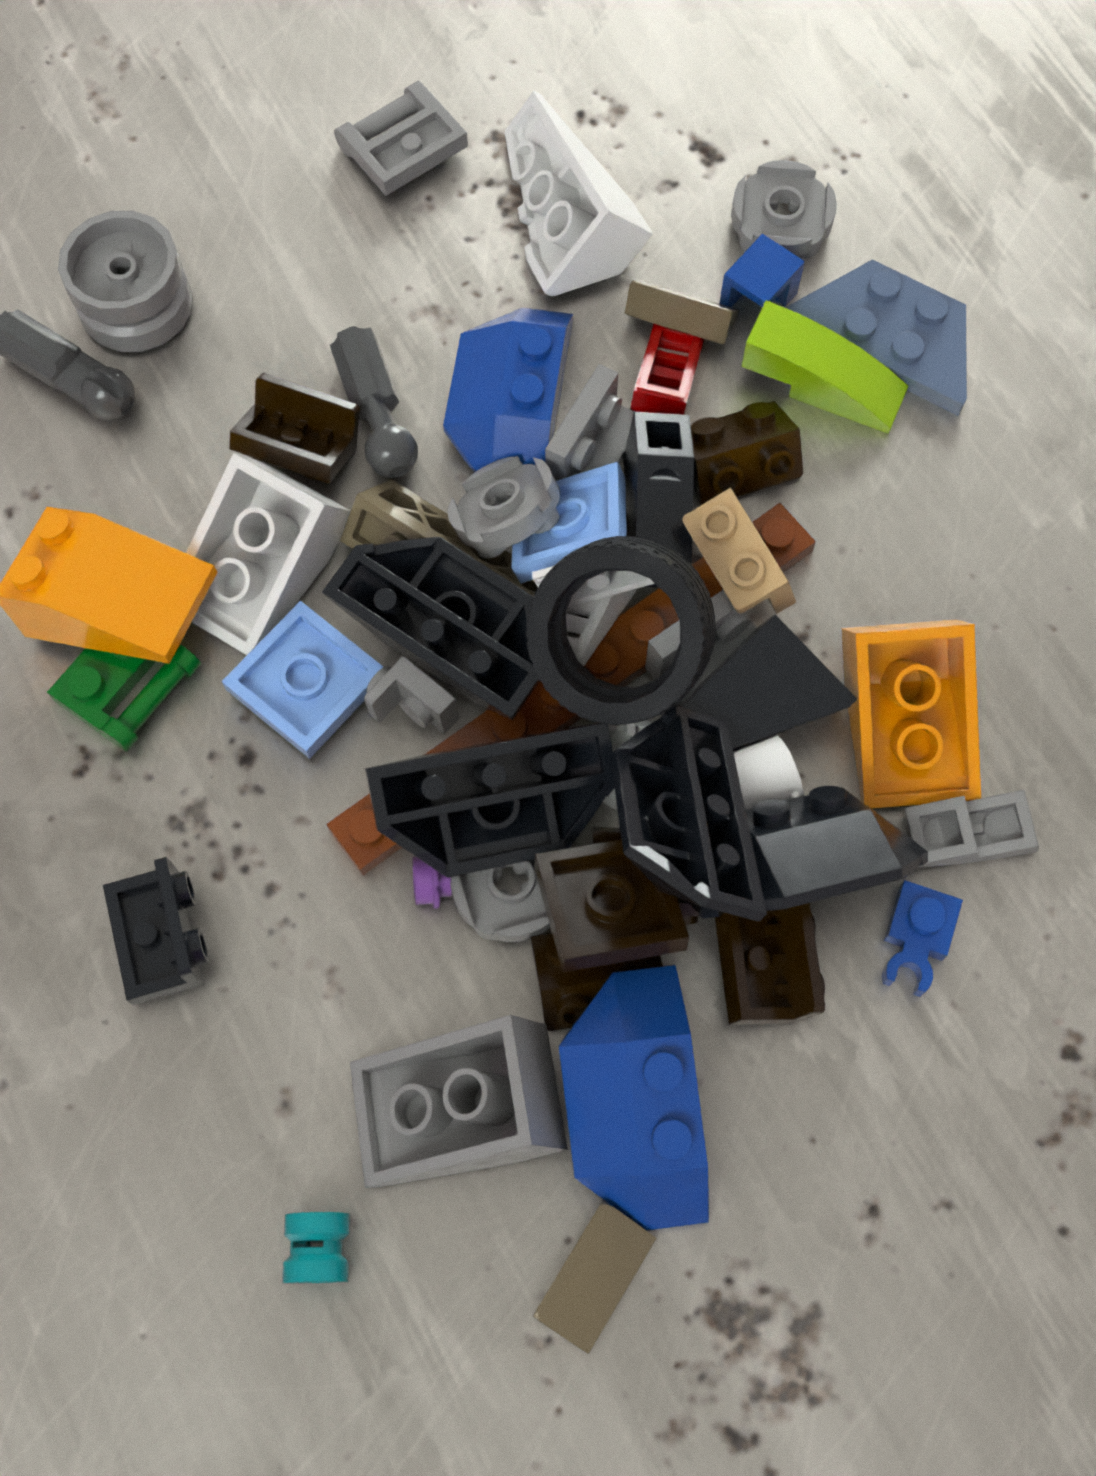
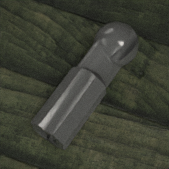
(63, 366)
(369, 385)

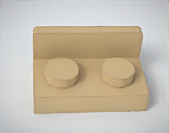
(738, 554)

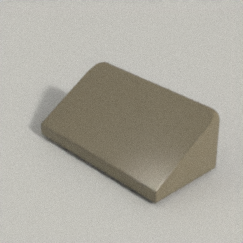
(680, 311)
(594, 1277)

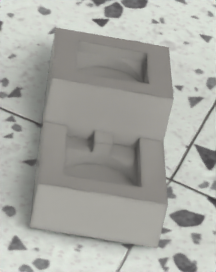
(973, 830)

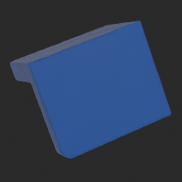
(763, 274)

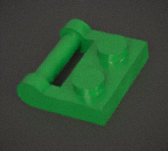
(102, 680)

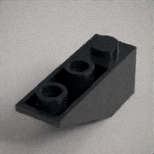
(660, 479)

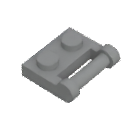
(407, 147)

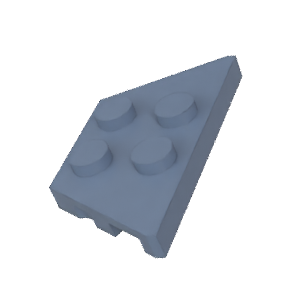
(900, 325)

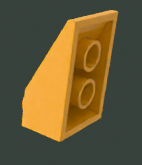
(103, 587)
(913, 711)

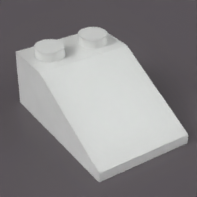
(267, 546)

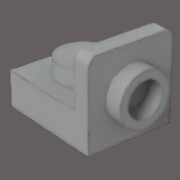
(421, 696)

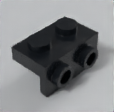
(154, 933)

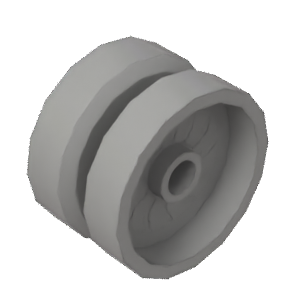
(126, 281)

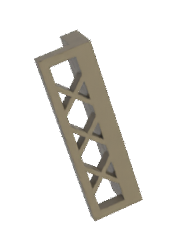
(380, 522)

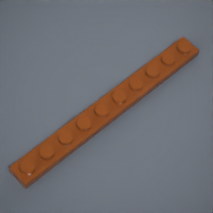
(616, 660)

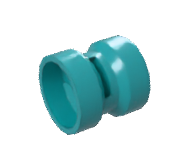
(316, 1264)

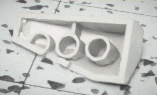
(573, 209)

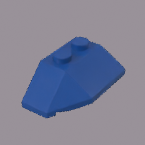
(508, 386)
(637, 1101)

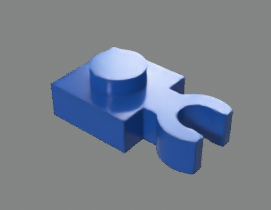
(922, 927)

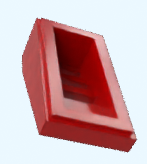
(666, 377)

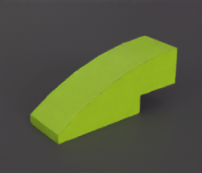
(823, 368)

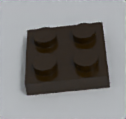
(605, 908)

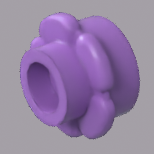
(429, 884)

